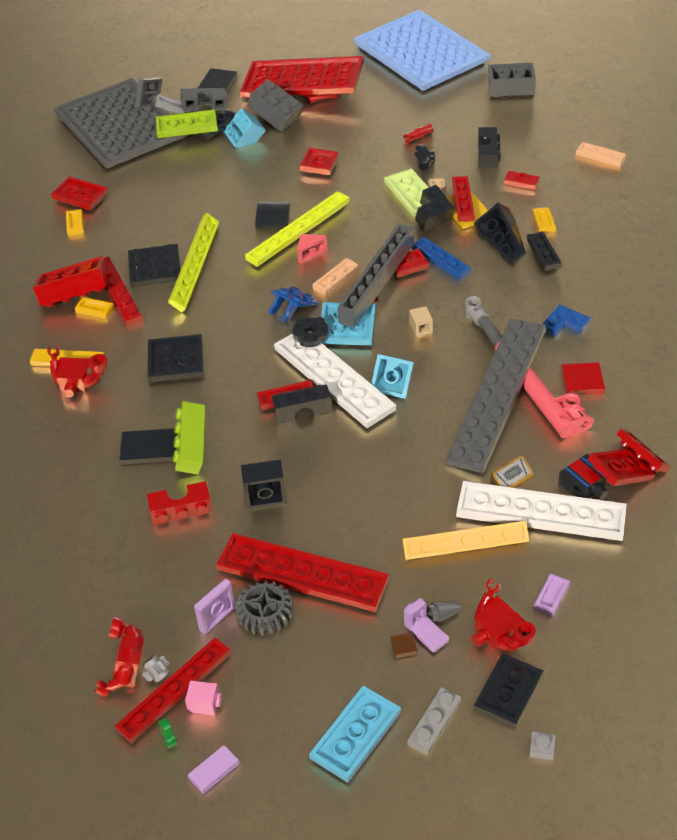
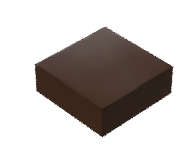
(404, 645)

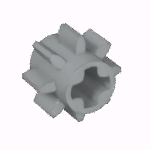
(155, 668)

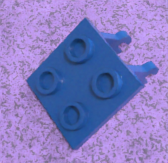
(296, 299)

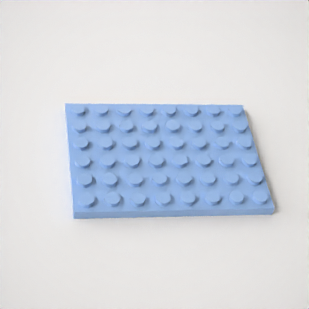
(421, 49)

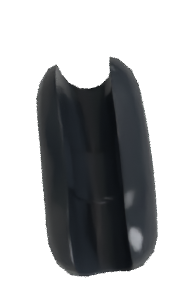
(424, 156)

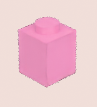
(203, 698)

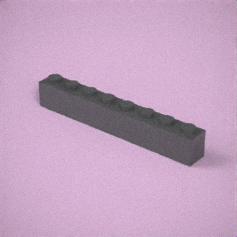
(375, 276)

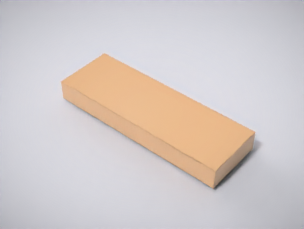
(601, 154)
(335, 276)

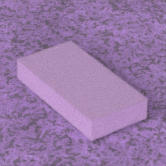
(551, 595)
(213, 769)

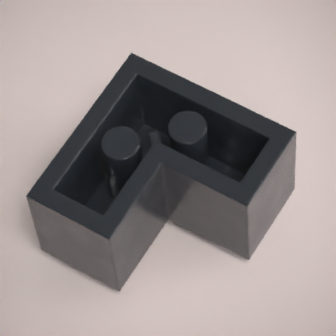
(434, 210)

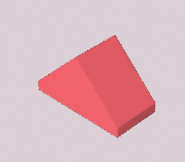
(311, 246)

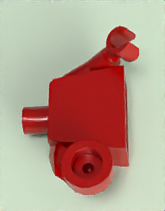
(76, 373)
(500, 623)
(127, 658)

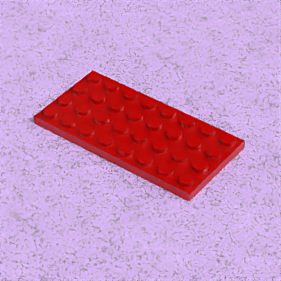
(306, 75)

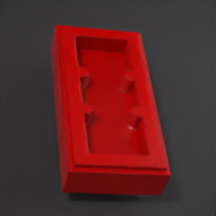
(521, 180)

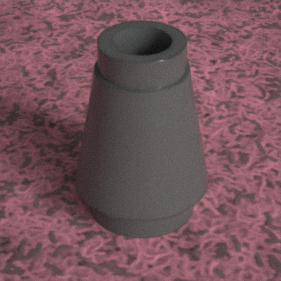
(442, 610)

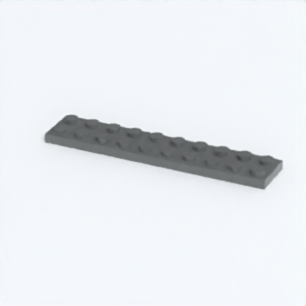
(496, 396)

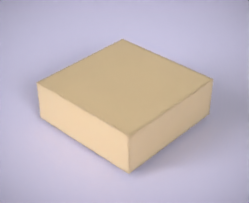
(440, 182)

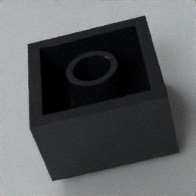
(263, 484)

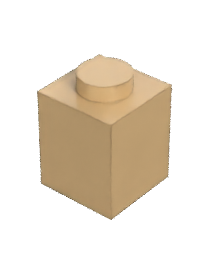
(421, 321)

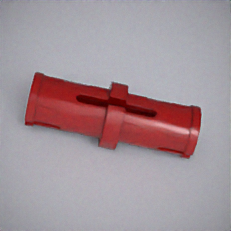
(418, 133)

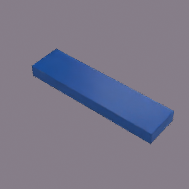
(442, 258)

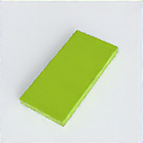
(186, 123)

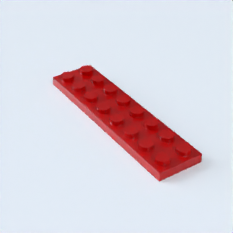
(303, 572)

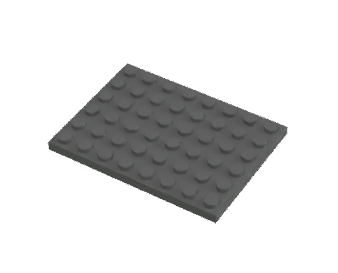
(113, 125)

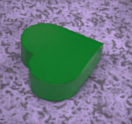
(167, 733)

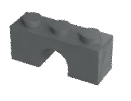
(213, 97)

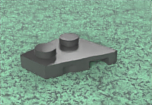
(147, 90)

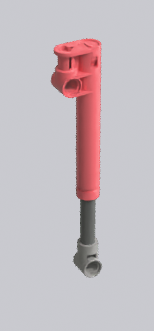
(562, 412)

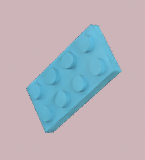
(355, 733)

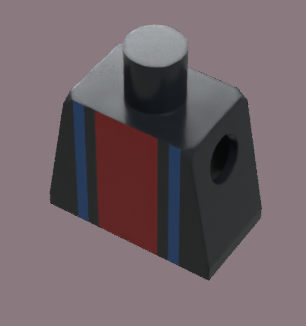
(583, 480)

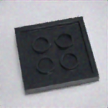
(154, 265)
(175, 358)

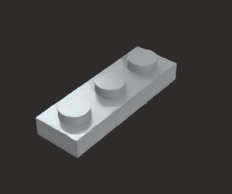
(434, 721)

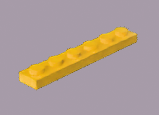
(465, 540)

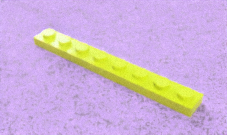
(296, 228)
(193, 262)

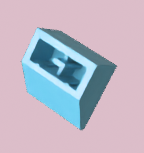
(244, 129)

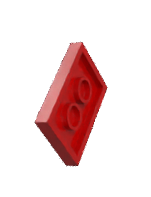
(80, 193)
(621, 467)

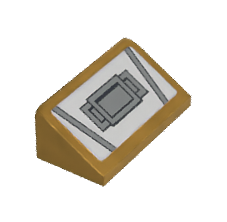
(512, 473)

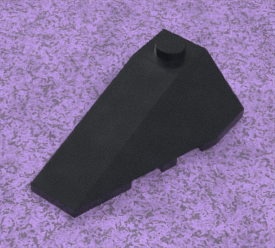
(501, 232)

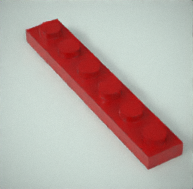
(121, 295)
(172, 690)

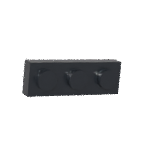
(544, 251)

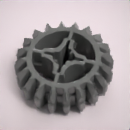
(253, 601)

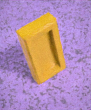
(544, 220)
(74, 222)
(94, 307)

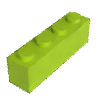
(189, 438)

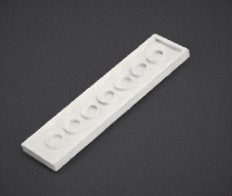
(344, 383)
(542, 510)

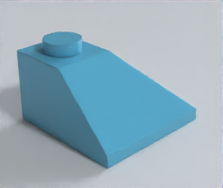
(392, 375)

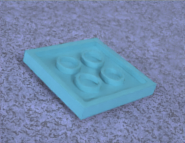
(346, 335)

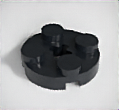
(304, 325)

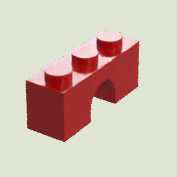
(166, 509)

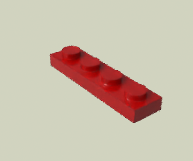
(463, 199)

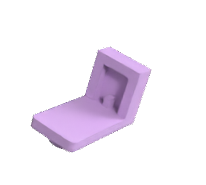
(422, 627)

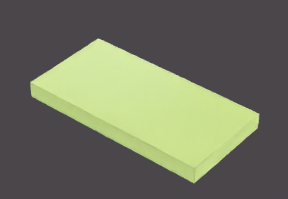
(407, 188)

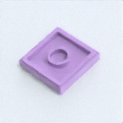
(215, 606)

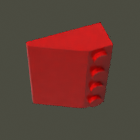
(71, 281)

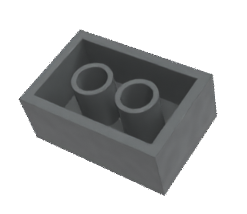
(511, 79)
(275, 105)

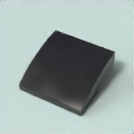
(272, 215)

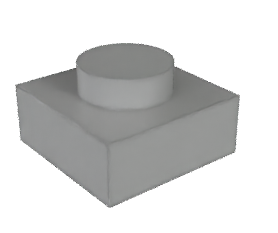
(542, 745)

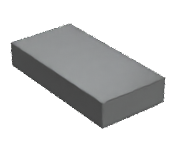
(168, 104)

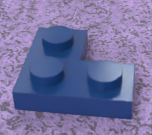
(566, 317)

